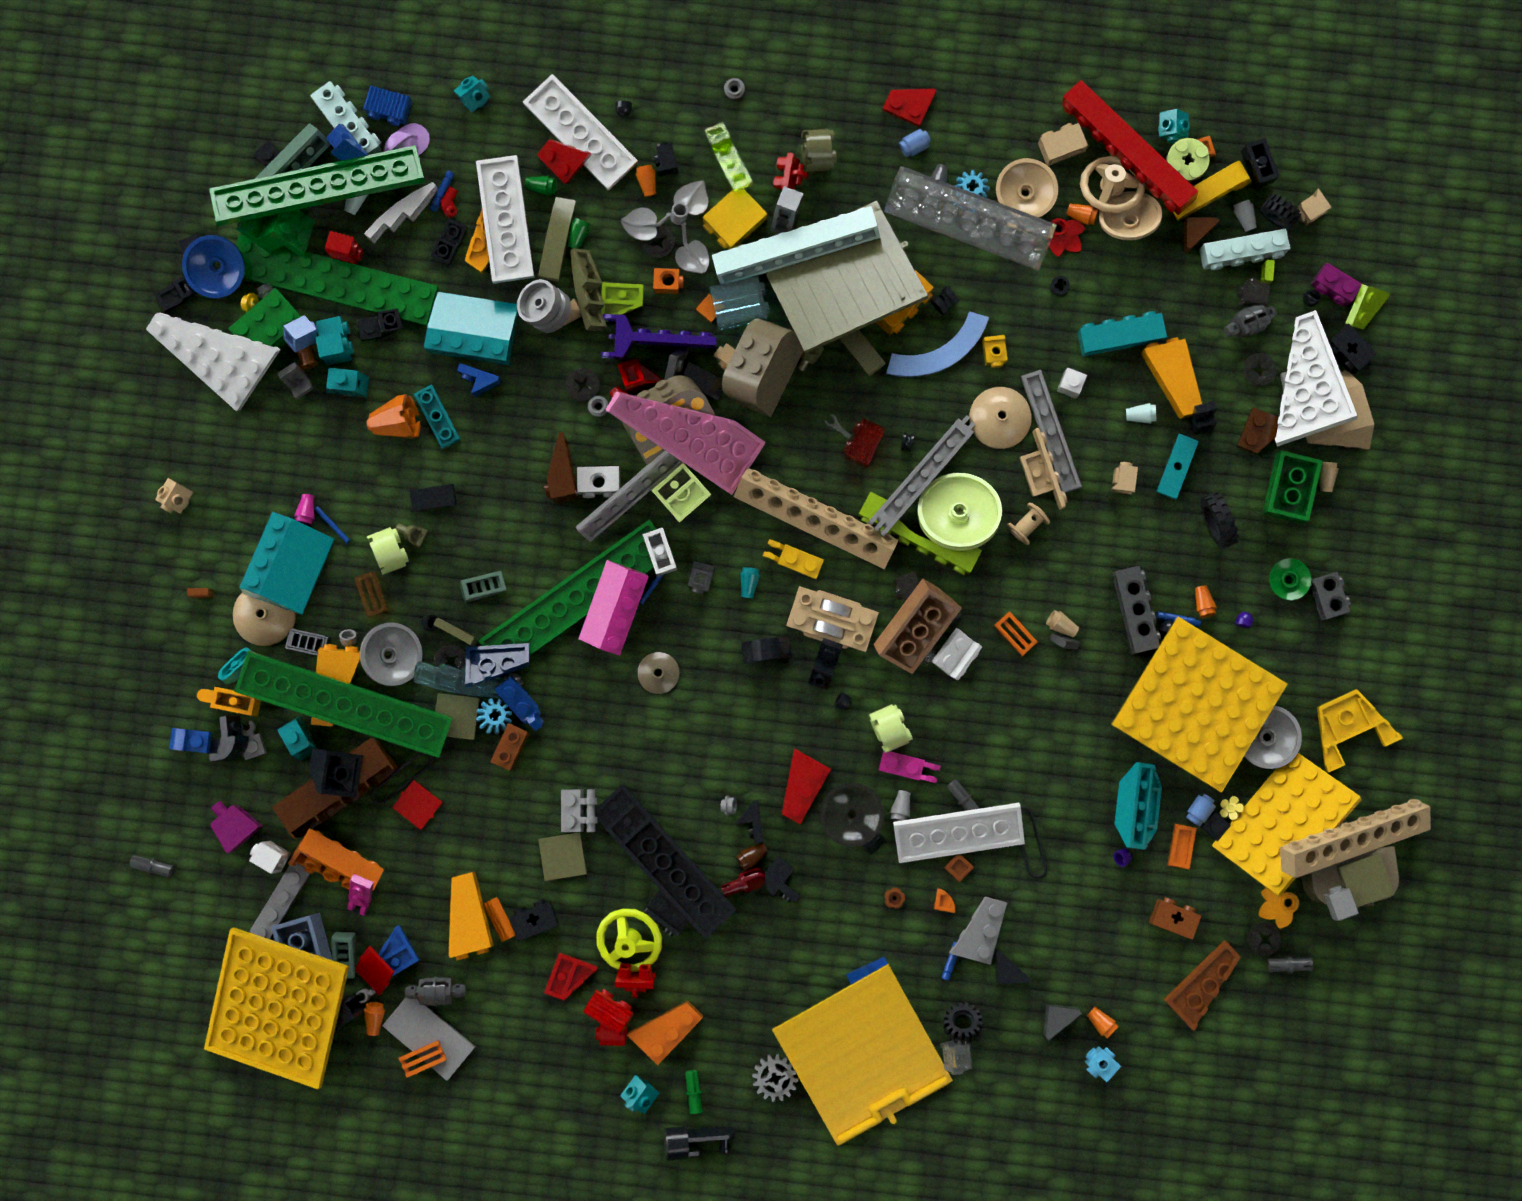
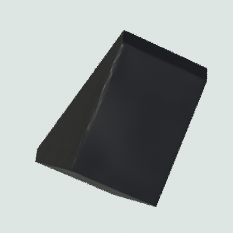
(1007, 971)

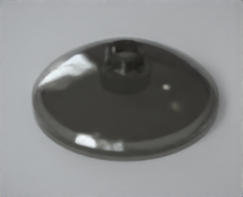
(854, 830)

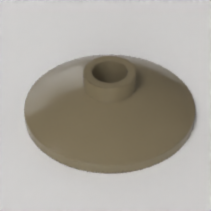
(669, 675)

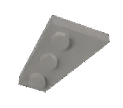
(981, 934)

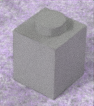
(1340, 903)

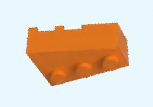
(664, 1032)

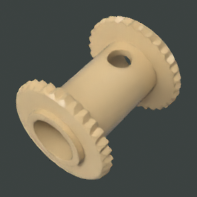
(1027, 525)

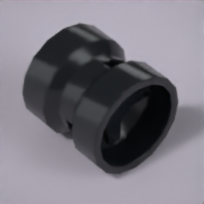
(944, 300)

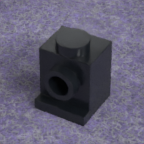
(665, 159)

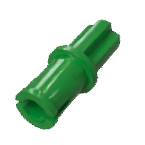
(693, 1092)

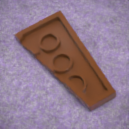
(1202, 985)

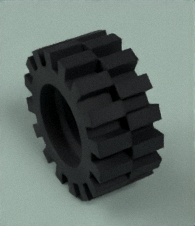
(1280, 212)
(962, 1034)

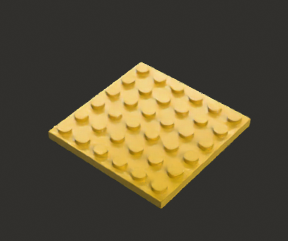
(1199, 704)
(276, 1007)

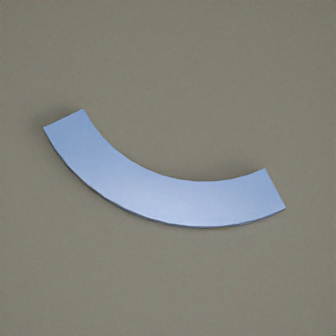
(942, 357)

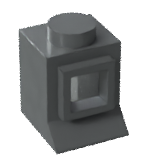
(701, 578)

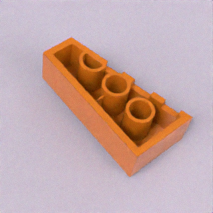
(333, 860)

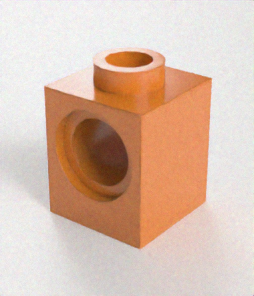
(659, 276)

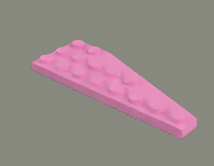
(705, 442)

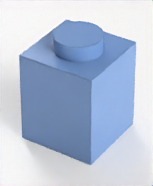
(300, 333)

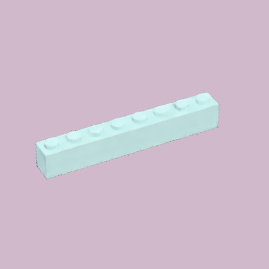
(796, 245)

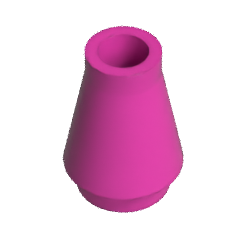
(305, 510)

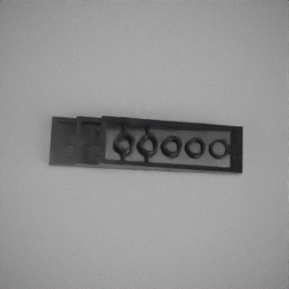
(664, 861)

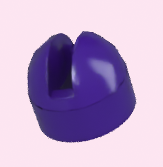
(1244, 620)
(1122, 857)

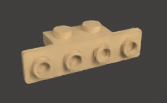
(1040, 472)

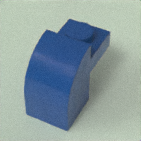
(190, 740)

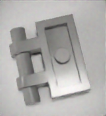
(573, 810)

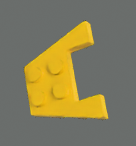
(1346, 718)

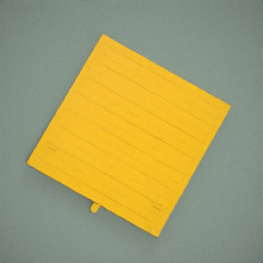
(862, 1055)

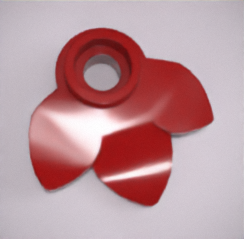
(1067, 238)

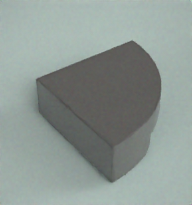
(1064, 641)

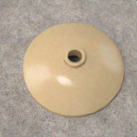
(1029, 176)
(1134, 223)
(993, 430)
(263, 630)

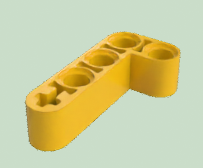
(1228, 179)

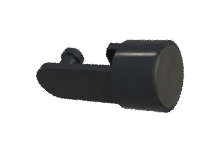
(677, 1138)

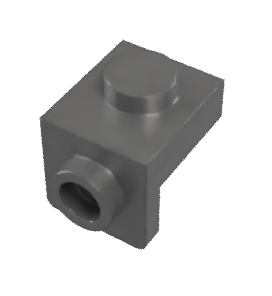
(296, 380)

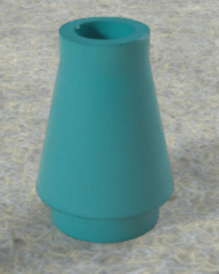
(749, 581)

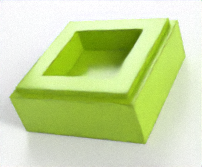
(1267, 272)

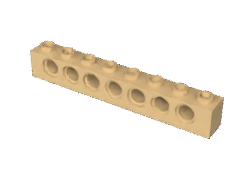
(805, 518)
(1355, 838)

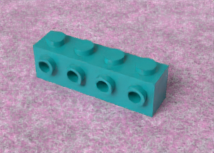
(1121, 334)

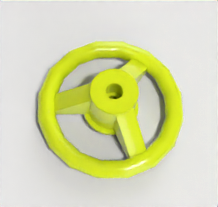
(628, 939)

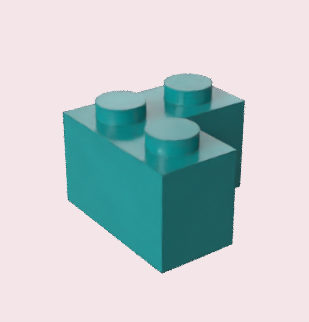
(333, 340)

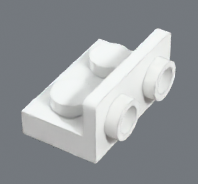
(956, 654)

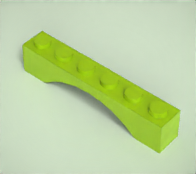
(961, 560)

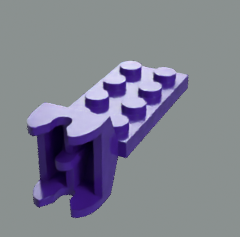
(626, 338)

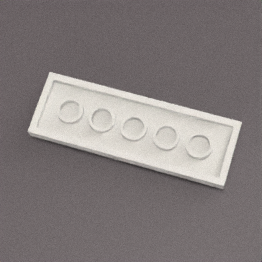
(579, 128)
(505, 219)
(959, 832)

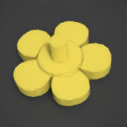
(1231, 809)

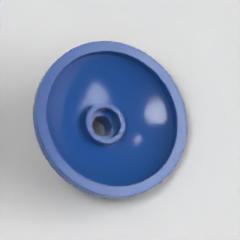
(200, 268)

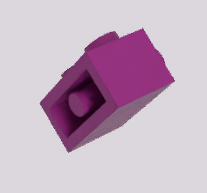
(1336, 285)

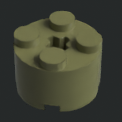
(817, 150)

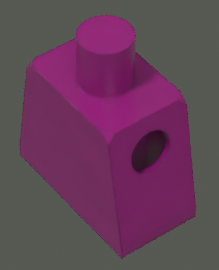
(233, 826)

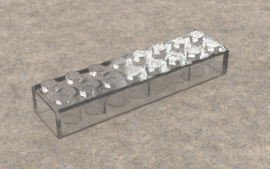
(969, 218)

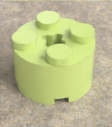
(1195, 151)
(387, 550)
(889, 728)

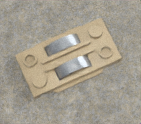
(833, 618)

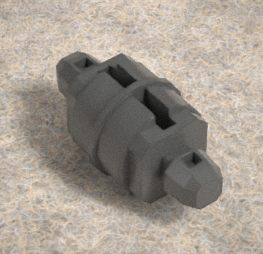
(1250, 321)
(435, 991)

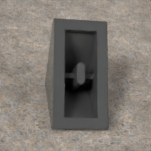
(1058, 1018)

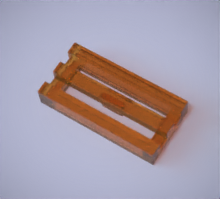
(376, 611)

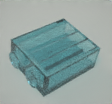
(739, 303)

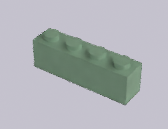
(298, 153)

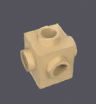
(173, 496)

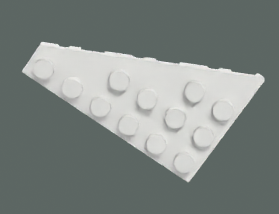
(221, 360)
(1314, 387)

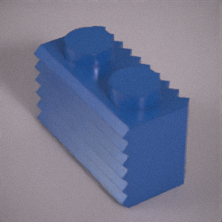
(387, 105)

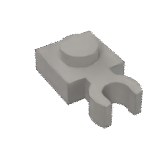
(255, 744)

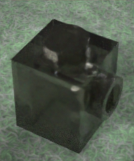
(1253, 293)
(905, 586)

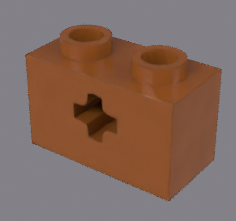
(510, 747)
(1188, 918)

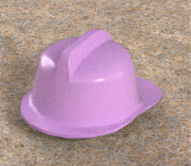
(408, 136)

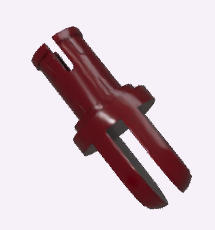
(746, 882)

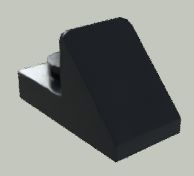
(752, 815)

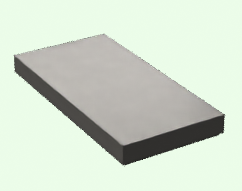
(419, 1026)

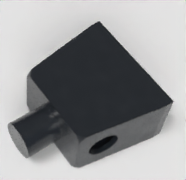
(349, 1010)

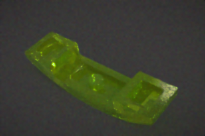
(728, 157)

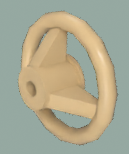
(1112, 184)

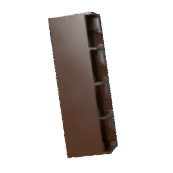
(309, 809)

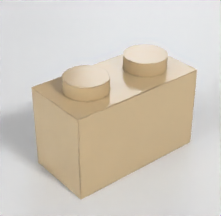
(1062, 143)

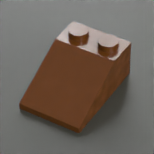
(561, 476)

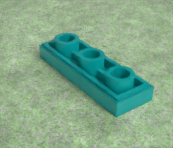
(442, 427)
(1182, 455)

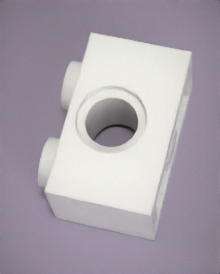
(587, 476)
(660, 552)
(269, 856)

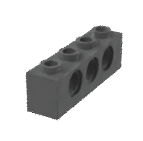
(1132, 621)

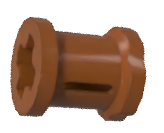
(307, 358)

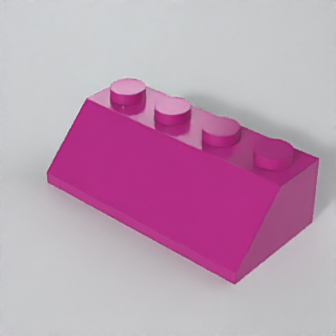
(613, 607)

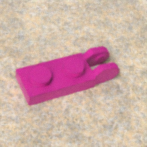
(906, 766)
(360, 893)

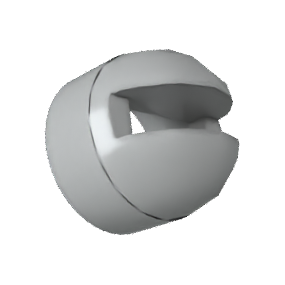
(348, 637)

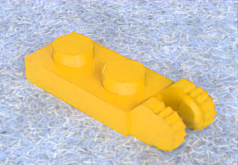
(795, 559)

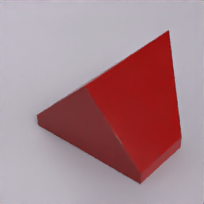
(637, 376)

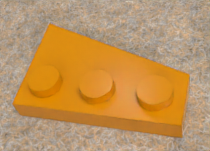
(477, 253)

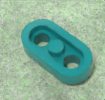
(231, 670)

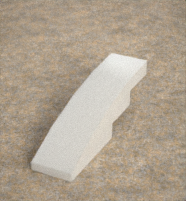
(408, 207)

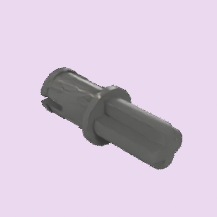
(962, 795)
(151, 866)

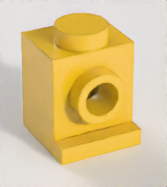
(992, 359)

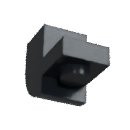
(766, 649)
(231, 744)
(775, 880)

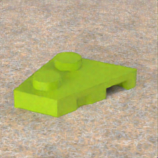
(621, 297)
(1366, 306)

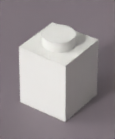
(1071, 383)

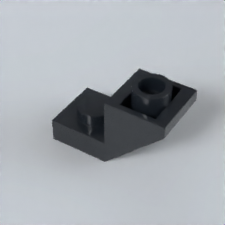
(380, 326)
(825, 663)

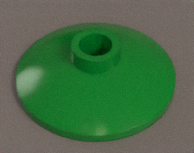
(1299, 576)

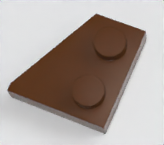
(1258, 431)

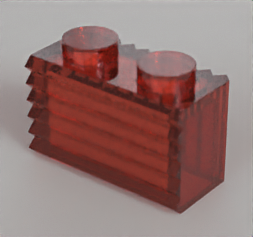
(864, 442)

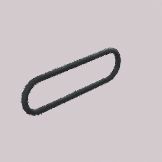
(404, 785)
(1040, 847)

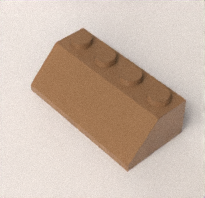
(917, 626)

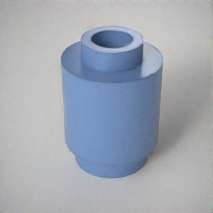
(915, 143)
(1201, 809)

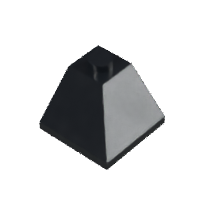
(335, 772)

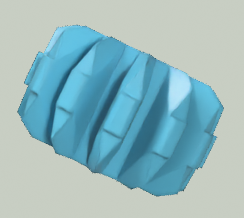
(978, 183)
(486, 712)

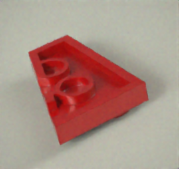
(803, 785)

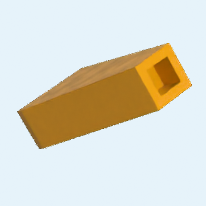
(1174, 373)
(336, 664)
(467, 918)

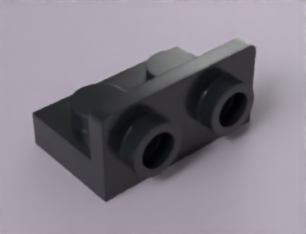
(664, 912)

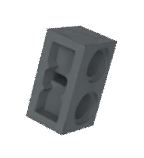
(786, 210)
(1323, 597)

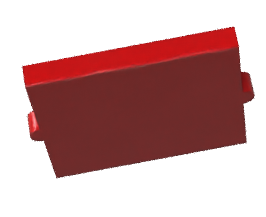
(417, 804)
(374, 970)

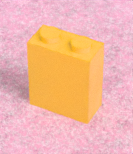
(734, 219)

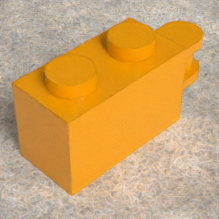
(229, 701)

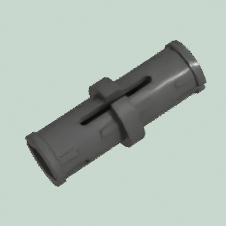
(1290, 965)

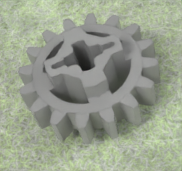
(765, 1080)

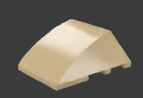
(1354, 433)

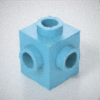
(1107, 1068)

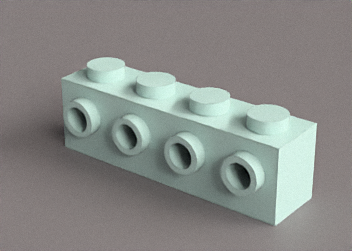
(337, 111)
(1244, 249)

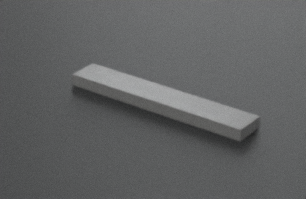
(1049, 424)
(628, 495)

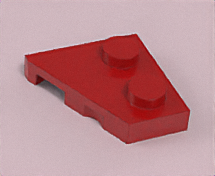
(909, 104)
(563, 159)
(568, 975)

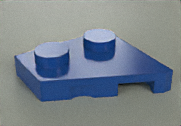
(398, 951)

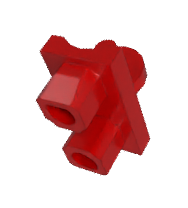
(792, 172)
(635, 981)

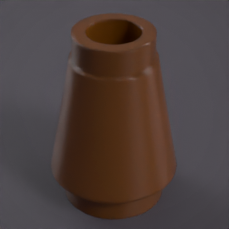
(751, 856)

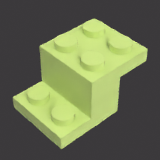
(681, 492)

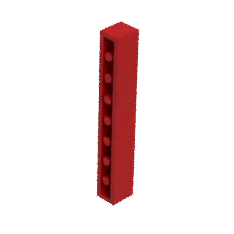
(1129, 147)

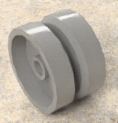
(543, 306)

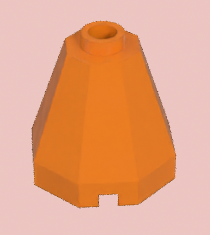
(395, 418)

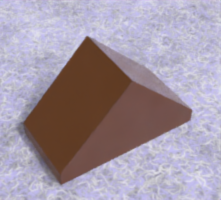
(1196, 229)

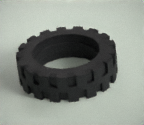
(1219, 520)

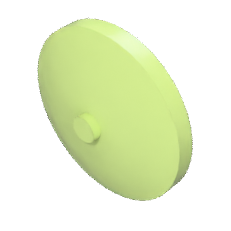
(959, 511)

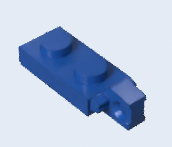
(520, 702)

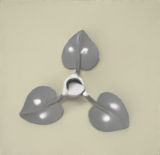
(687, 200)

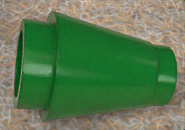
(541, 184)
(578, 231)

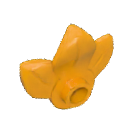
(1275, 908)

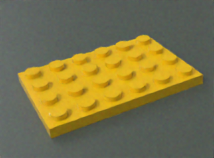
(1286, 808)

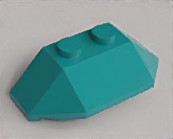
(1138, 805)

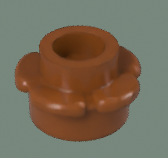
(894, 903)

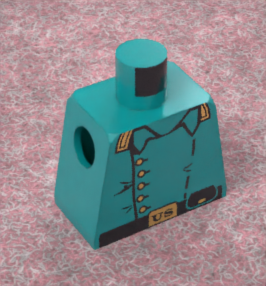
(346, 383)
(297, 738)

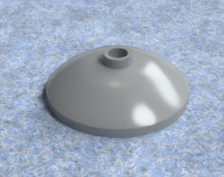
(403, 649)
(1283, 742)

